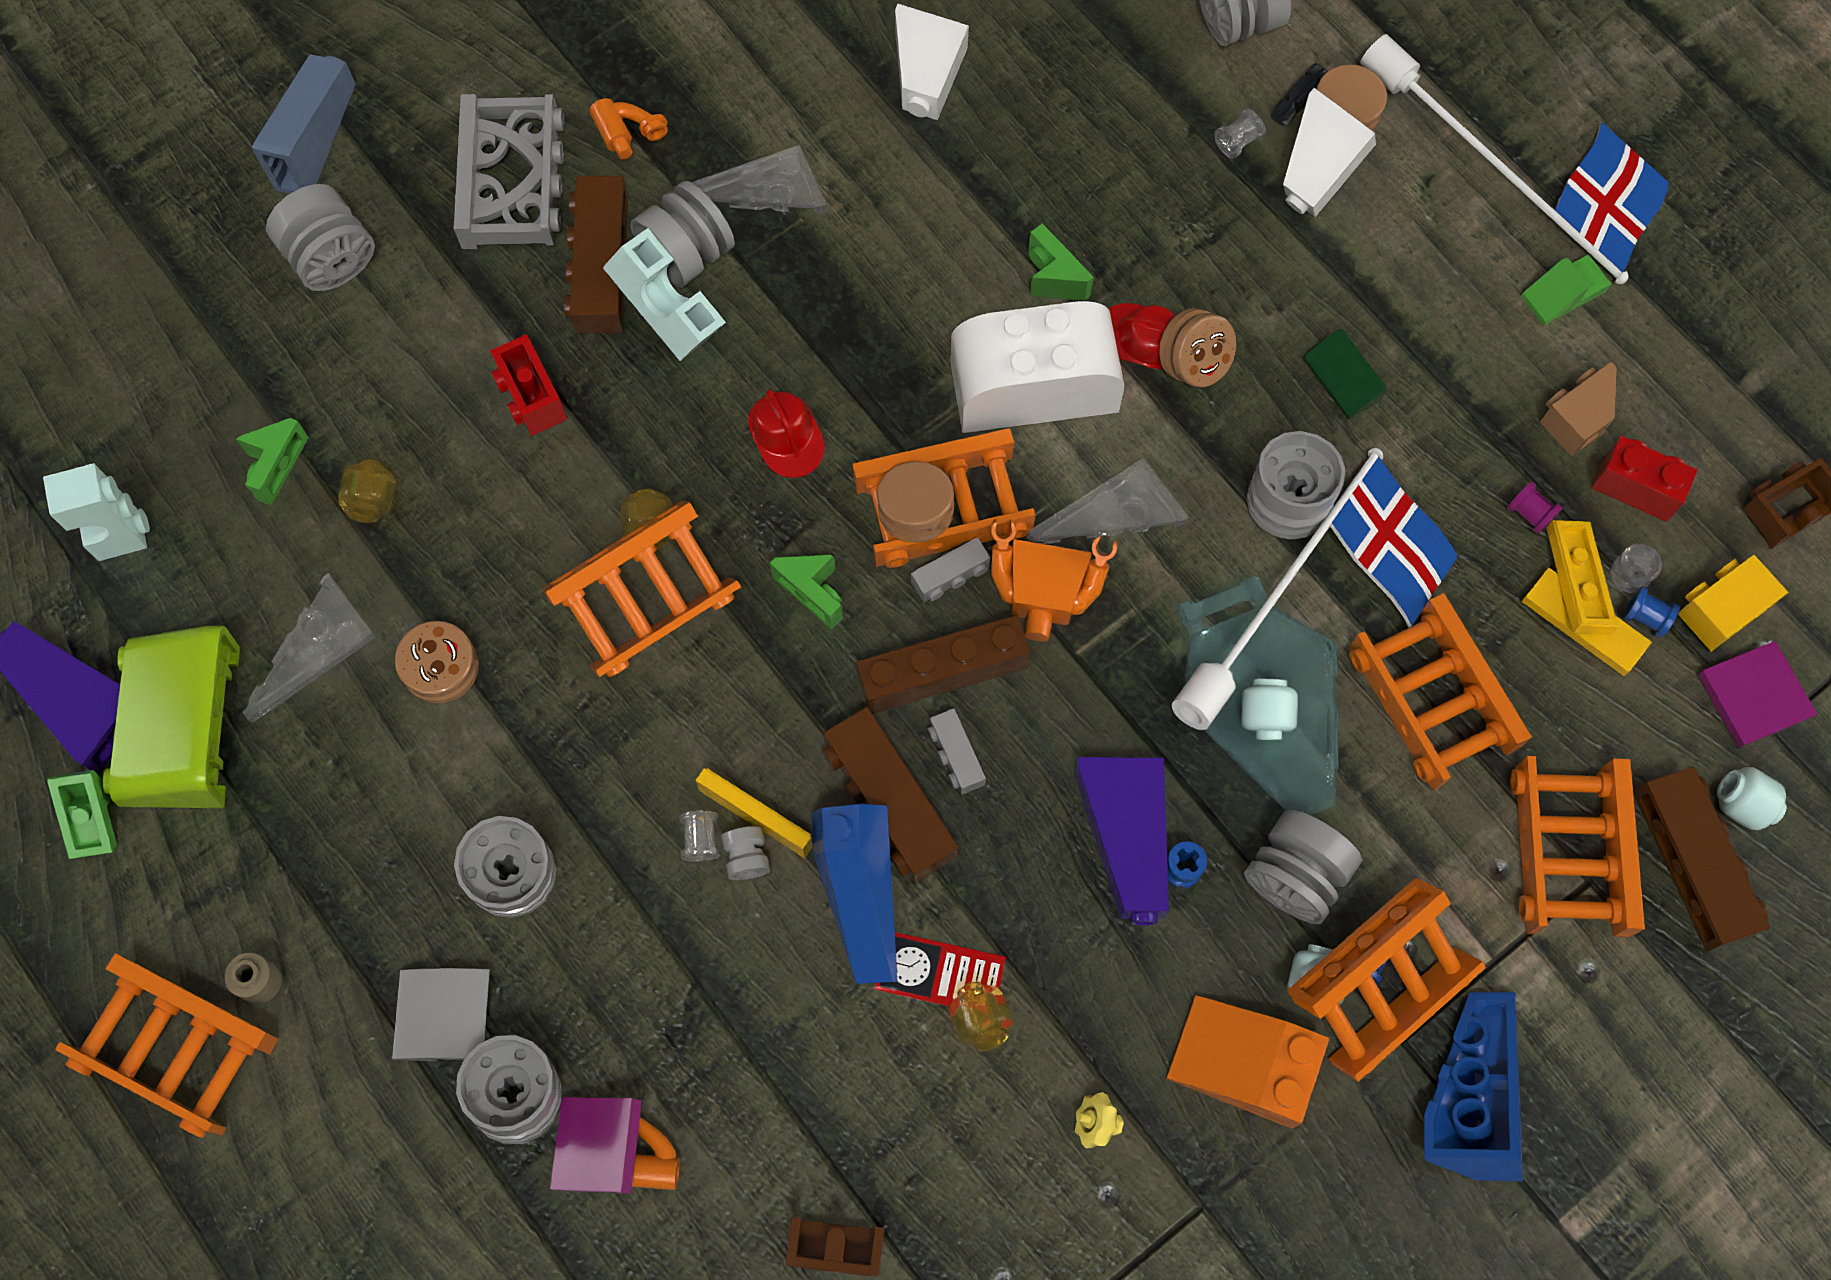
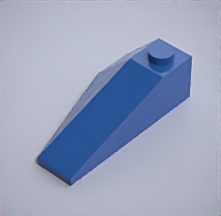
(856, 874)
(1476, 1105)

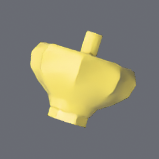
(1097, 1120)

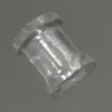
(1240, 133)
(699, 836)

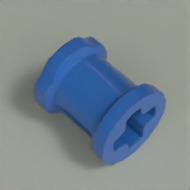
(1651, 611)
(1183, 852)

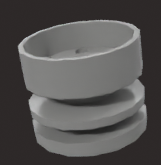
(1239, 18)
(688, 229)
(319, 237)
(1295, 484)
(497, 844)
(1303, 866)
(486, 1082)

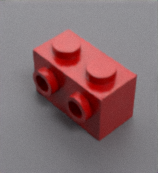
(528, 384)
(1644, 478)

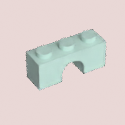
(642, 276)
(102, 512)

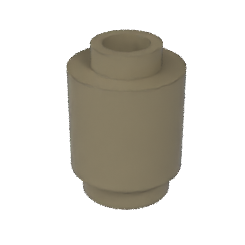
(253, 978)

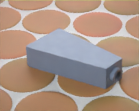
(305, 124)

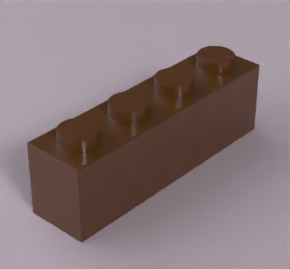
(597, 234)
(943, 664)
(881, 778)
(1701, 859)

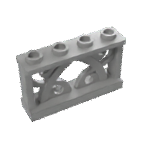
(474, 134)

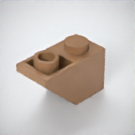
(1584, 412)

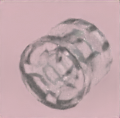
(1642, 560)

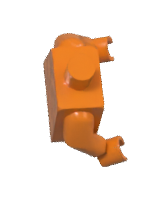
(1046, 580)

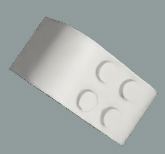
(1036, 366)

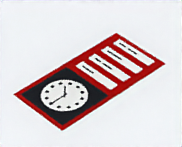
(938, 970)

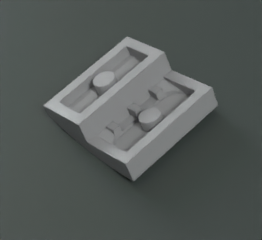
(440, 1013)

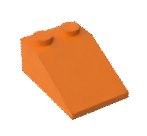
(1248, 1060)

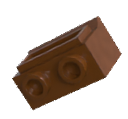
(1815, 480)
(835, 1247)

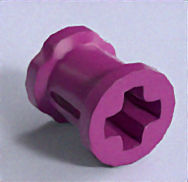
(1534, 507)

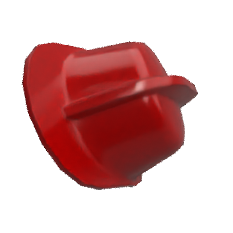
(1139, 332)
(786, 434)

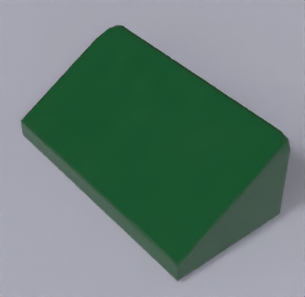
(1345, 374)

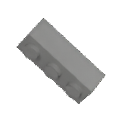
(950, 570)
(956, 752)

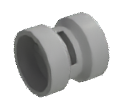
(745, 856)

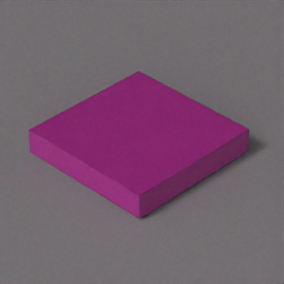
(1757, 694)
(596, 1145)

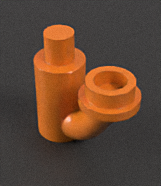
(609, 121)
(658, 1170)

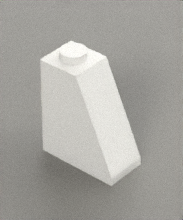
(928, 59)
(1324, 153)

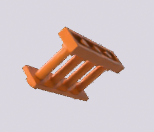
(954, 459)
(604, 568)
(1459, 657)
(1615, 825)
(1362, 954)
(169, 1002)

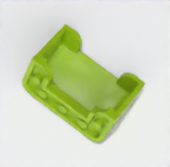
(171, 719)

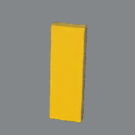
(1581, 577)
(1618, 650)
(754, 812)

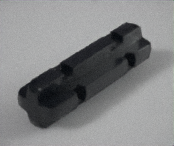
(1297, 96)

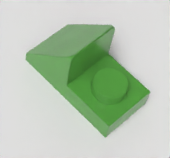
(1060, 271)
(1565, 288)
(277, 451)
(803, 578)
(82, 813)

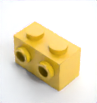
(1731, 602)

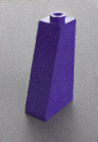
(64, 693)
(1129, 827)

